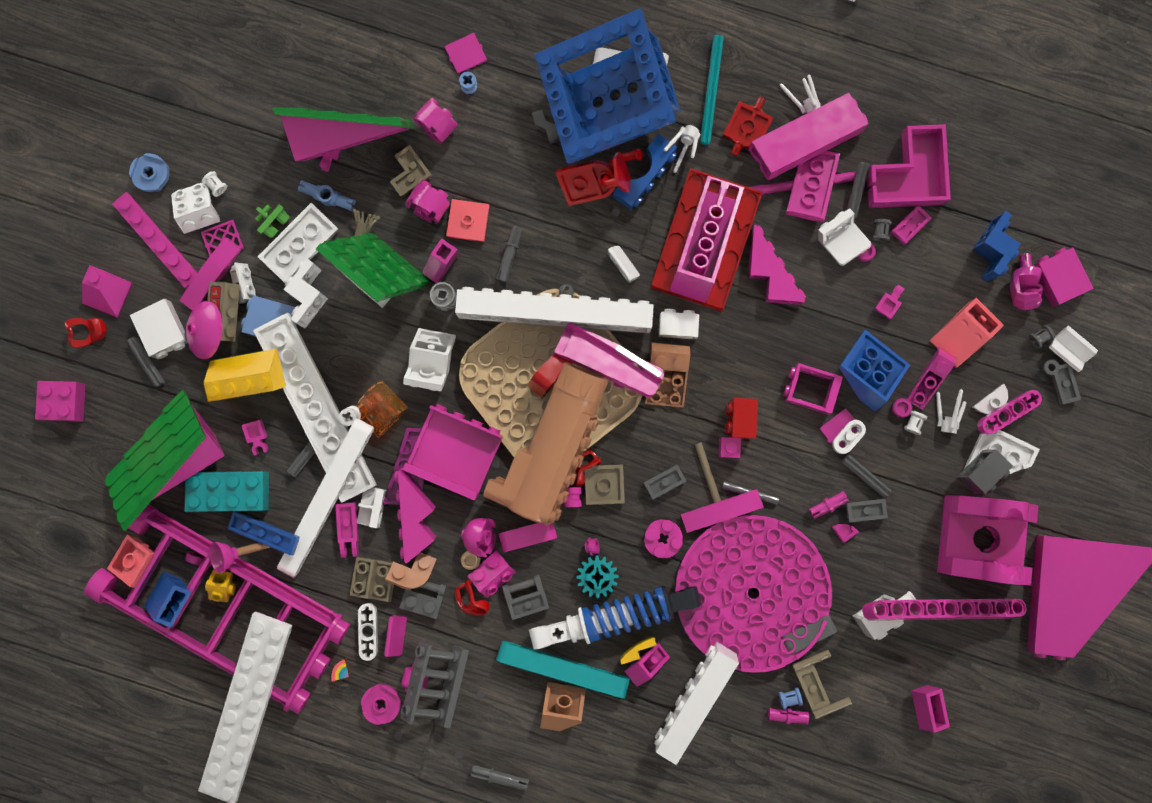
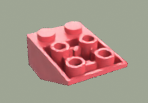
(967, 331)

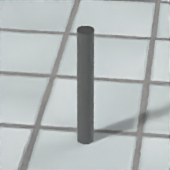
(740, 490)

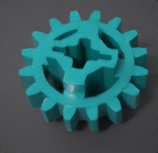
(606, 576)

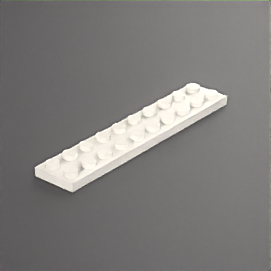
(312, 400)
(245, 707)

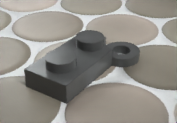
(1063, 381)

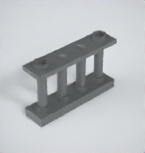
(451, 687)

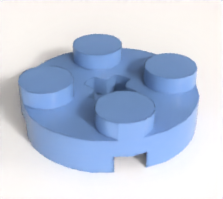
(145, 163)

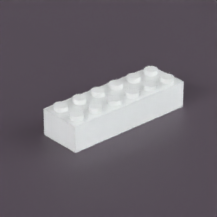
(696, 702)

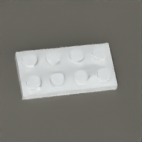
(298, 242)

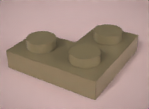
(414, 172)

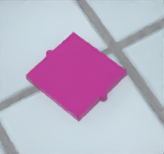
(465, 53)
(836, 424)

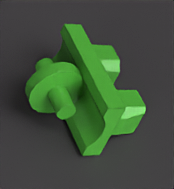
(266, 226)

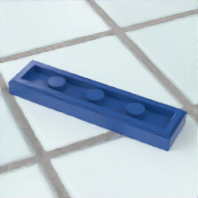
(263, 533)

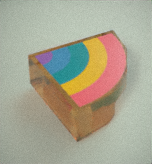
(340, 671)

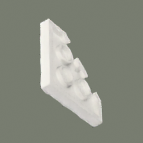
(1016, 451)

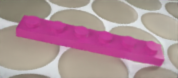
(155, 239)

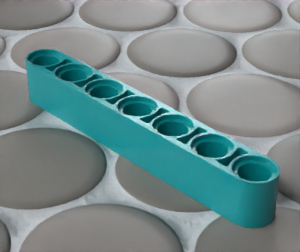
(563, 669)

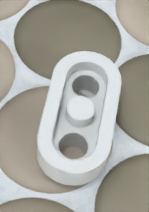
(849, 438)

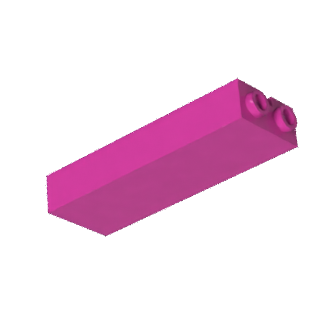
(808, 136)

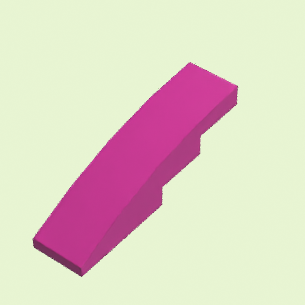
(213, 270)
(722, 510)

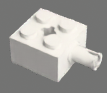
(879, 629)

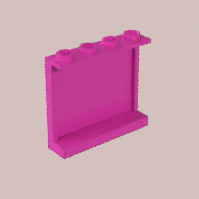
(454, 452)

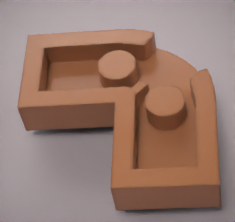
(411, 578)

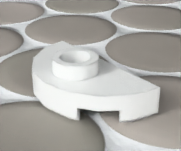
(992, 401)

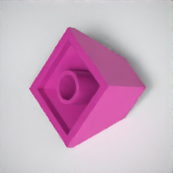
(104, 291)

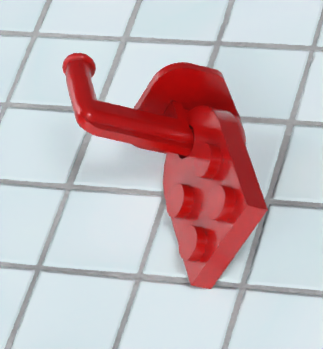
(596, 178)

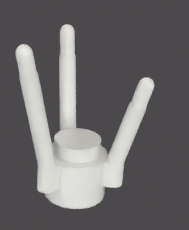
(809, 104)
(689, 135)
(950, 424)

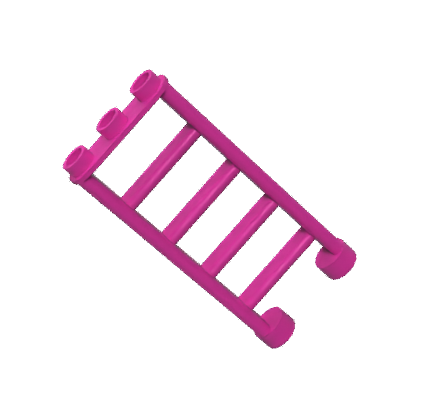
(103, 583)

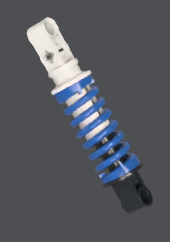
(591, 625)

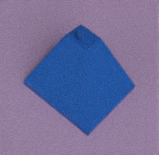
(873, 370)

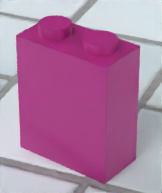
(1063, 276)

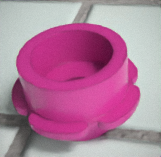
(592, 546)

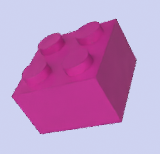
(60, 401)

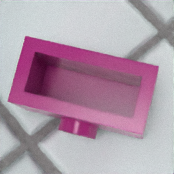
(930, 708)

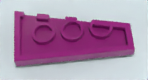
(407, 446)

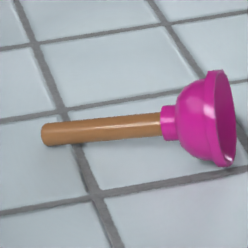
(223, 555)

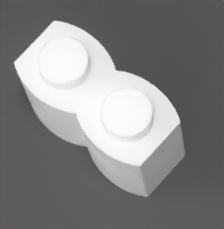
(678, 325)

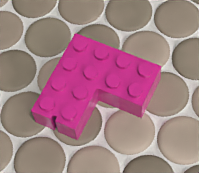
(921, 177)

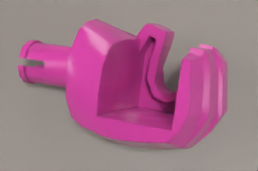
(1025, 285)

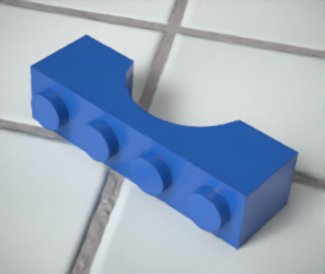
(658, 160)

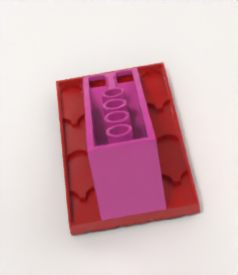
(706, 239)

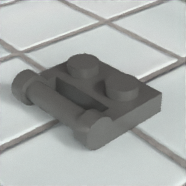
(423, 603)
(527, 603)

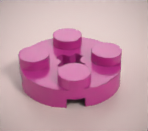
(660, 549)
(382, 715)

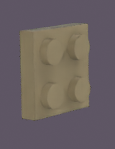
(604, 484)

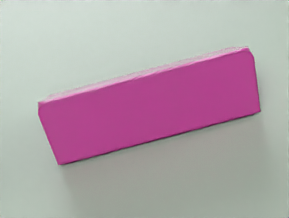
(395, 636)

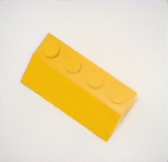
(244, 375)

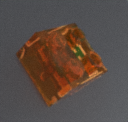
(380, 408)

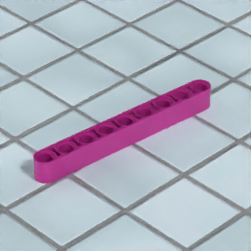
(988, 609)

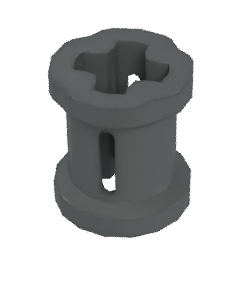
(881, 230)
(1042, 336)

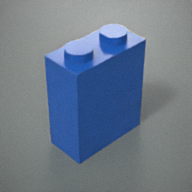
(167, 599)

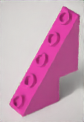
(766, 266)
(413, 509)

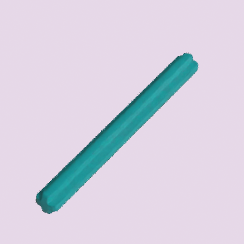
(711, 90)

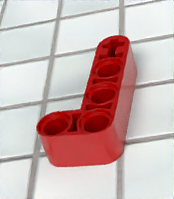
(546, 376)

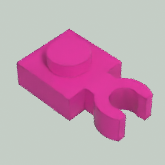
(255, 432)

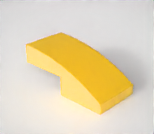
(632, 653)

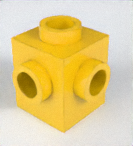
(220, 586)

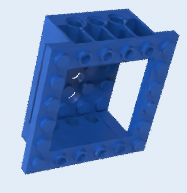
(572, 96)

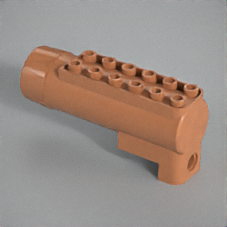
(545, 470)

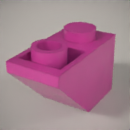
(440, 261)

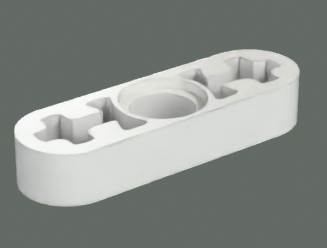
(363, 617)

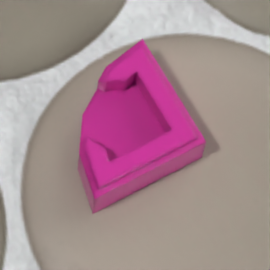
(844, 531)

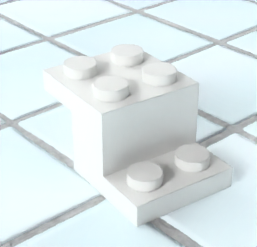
(300, 288)
(429, 359)

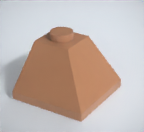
(562, 706)

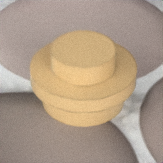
(470, 561)

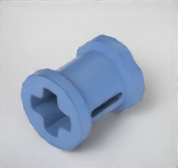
(468, 77)
(790, 698)

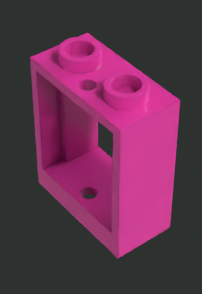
(831, 395)

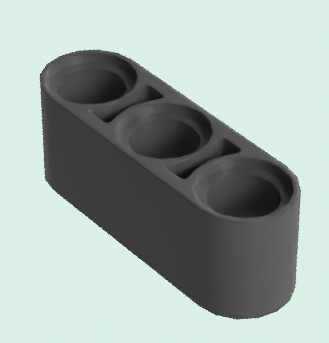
(813, 629)

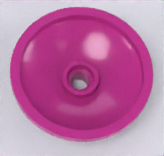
(204, 330)

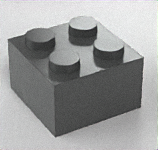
(985, 472)

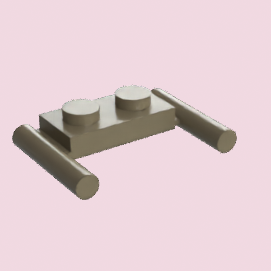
(813, 687)

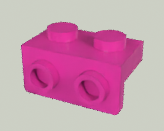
(491, 574)

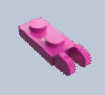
(347, 527)

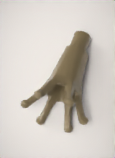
(362, 227)

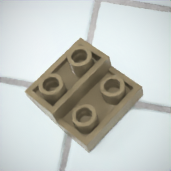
(370, 578)

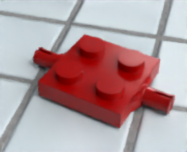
(747, 125)

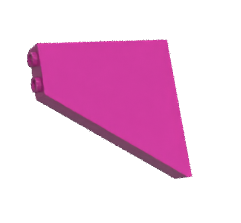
(1077, 590)

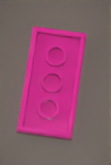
(813, 187)

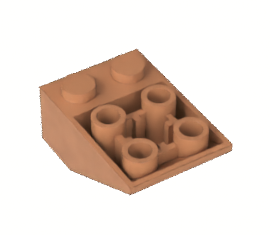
(675, 365)

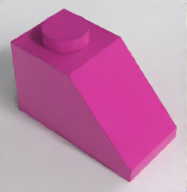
(648, 664)

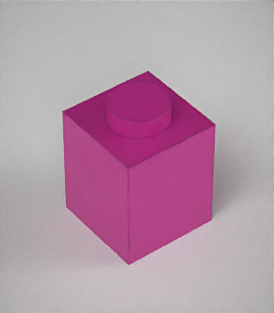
(729, 447)

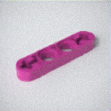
(1008, 410)

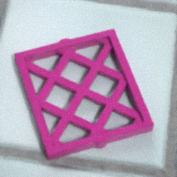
(217, 228)

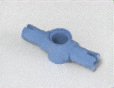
(318, 192)

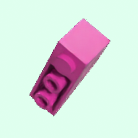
(931, 378)

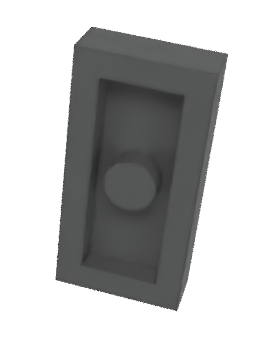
(664, 482)
(866, 510)

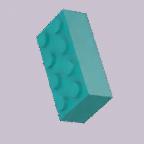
(227, 491)

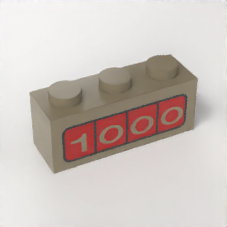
(226, 298)

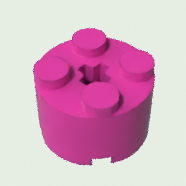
(435, 121)
(428, 202)

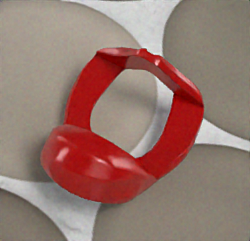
(96, 327)
(580, 478)
(475, 607)

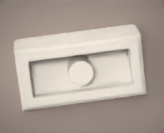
(623, 263)

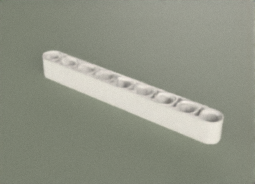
(327, 495)

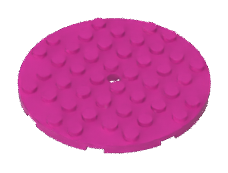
(763, 556)

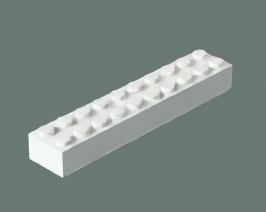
(554, 311)

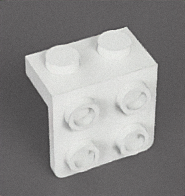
(193, 208)
(843, 238)

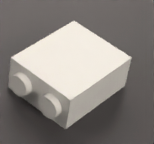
(159, 329)

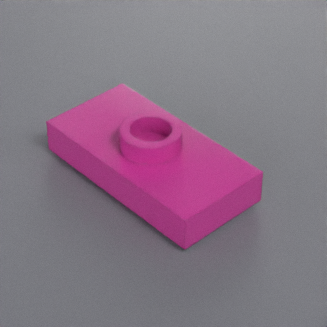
(910, 225)

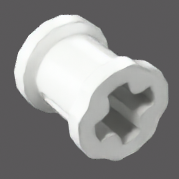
(214, 183)
(344, 417)
(915, 422)

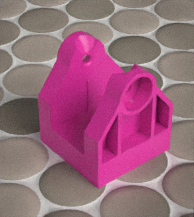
(1008, 525)

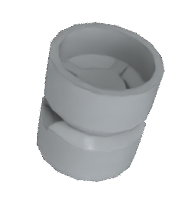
(443, 296)

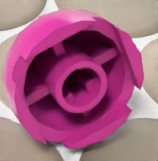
(479, 536)

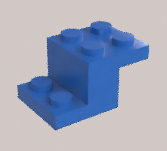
(997, 247)

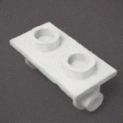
(241, 274)

